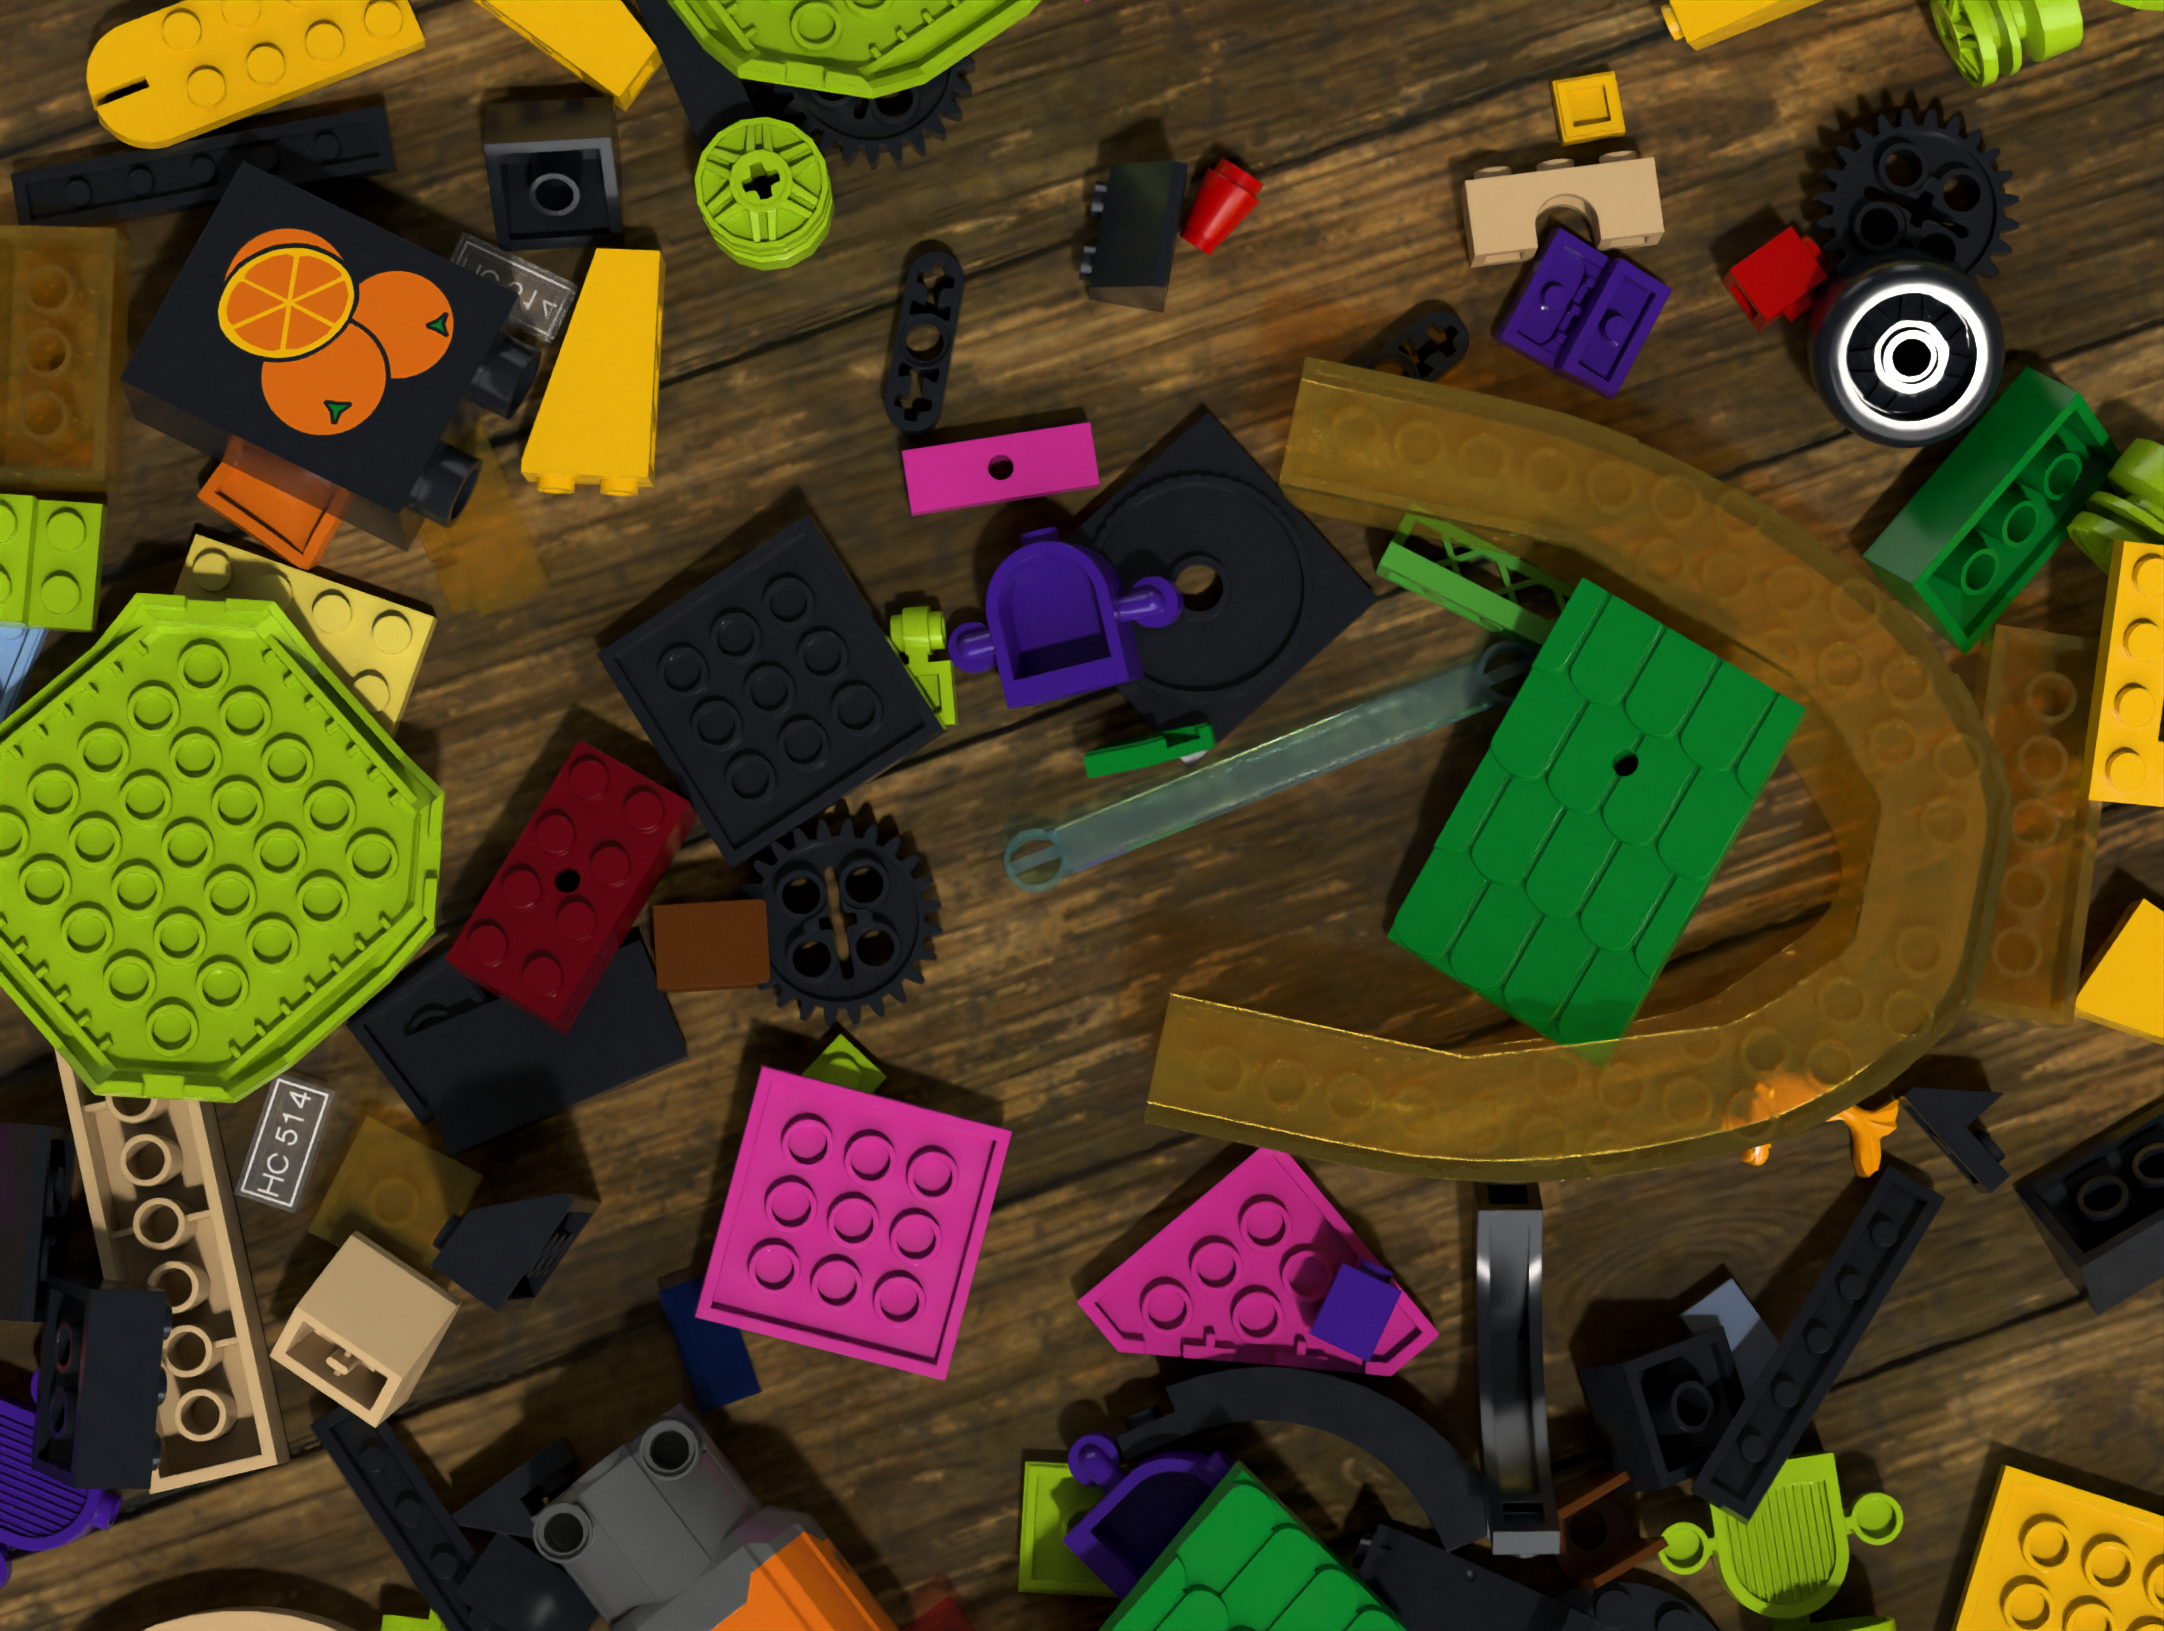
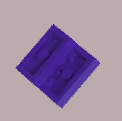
(1582, 314)

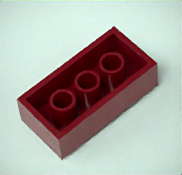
(553, 946)

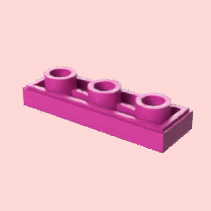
(1042, 464)

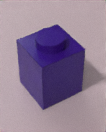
(1356, 1308)

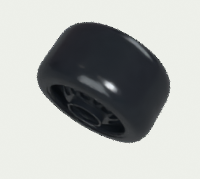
(1874, 309)

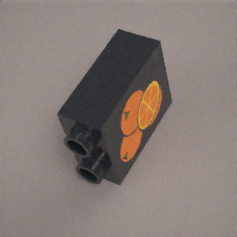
(331, 359)

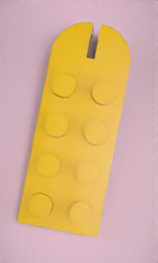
(236, 58)

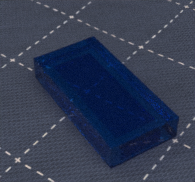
(710, 1351)

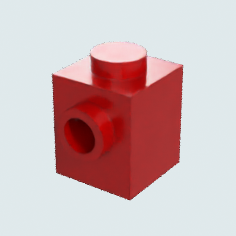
(1778, 279)

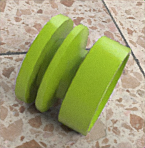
(1991, 34)
(769, 230)
(2131, 516)

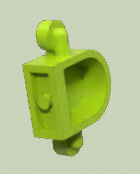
(1792, 1548)

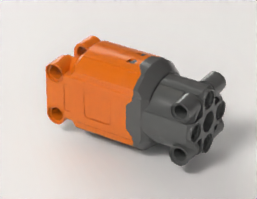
(683, 1544)

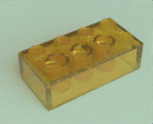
(68, 297)

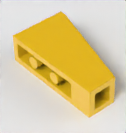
(588, 38)
(605, 385)

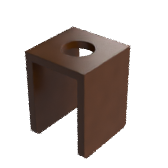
(711, 946)
(1621, 1544)

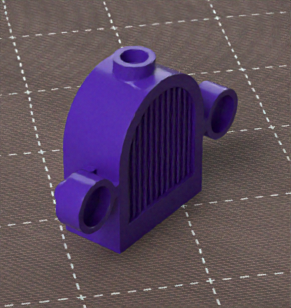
(1061, 622)
(33, 1507)
(1140, 1508)

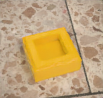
(1588, 108)

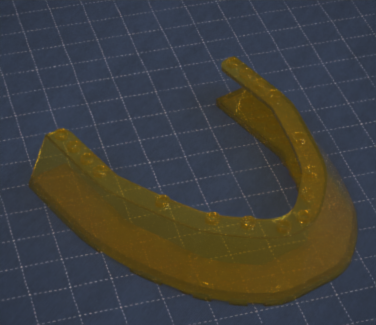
(1883, 752)

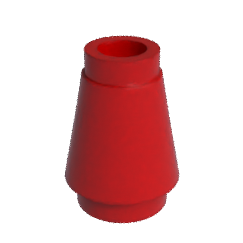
(1220, 205)

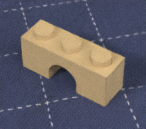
(1614, 196)

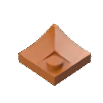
(270, 516)

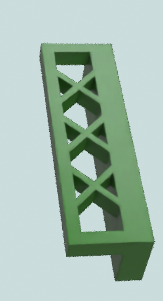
(1471, 600)

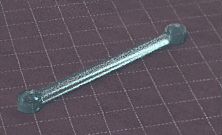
(1268, 768)

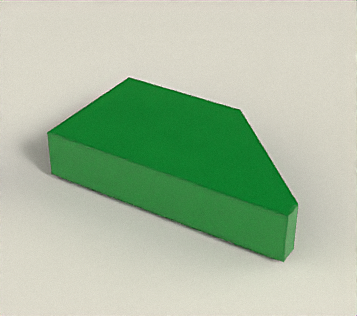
(1148, 749)

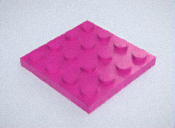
(853, 1222)

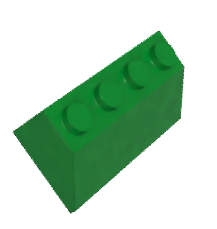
(1995, 509)

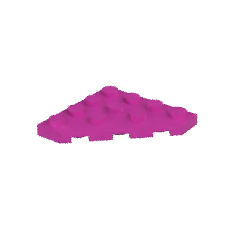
(1246, 1278)

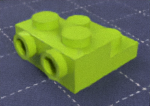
(50, 563)

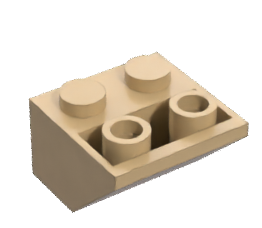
(366, 1329)

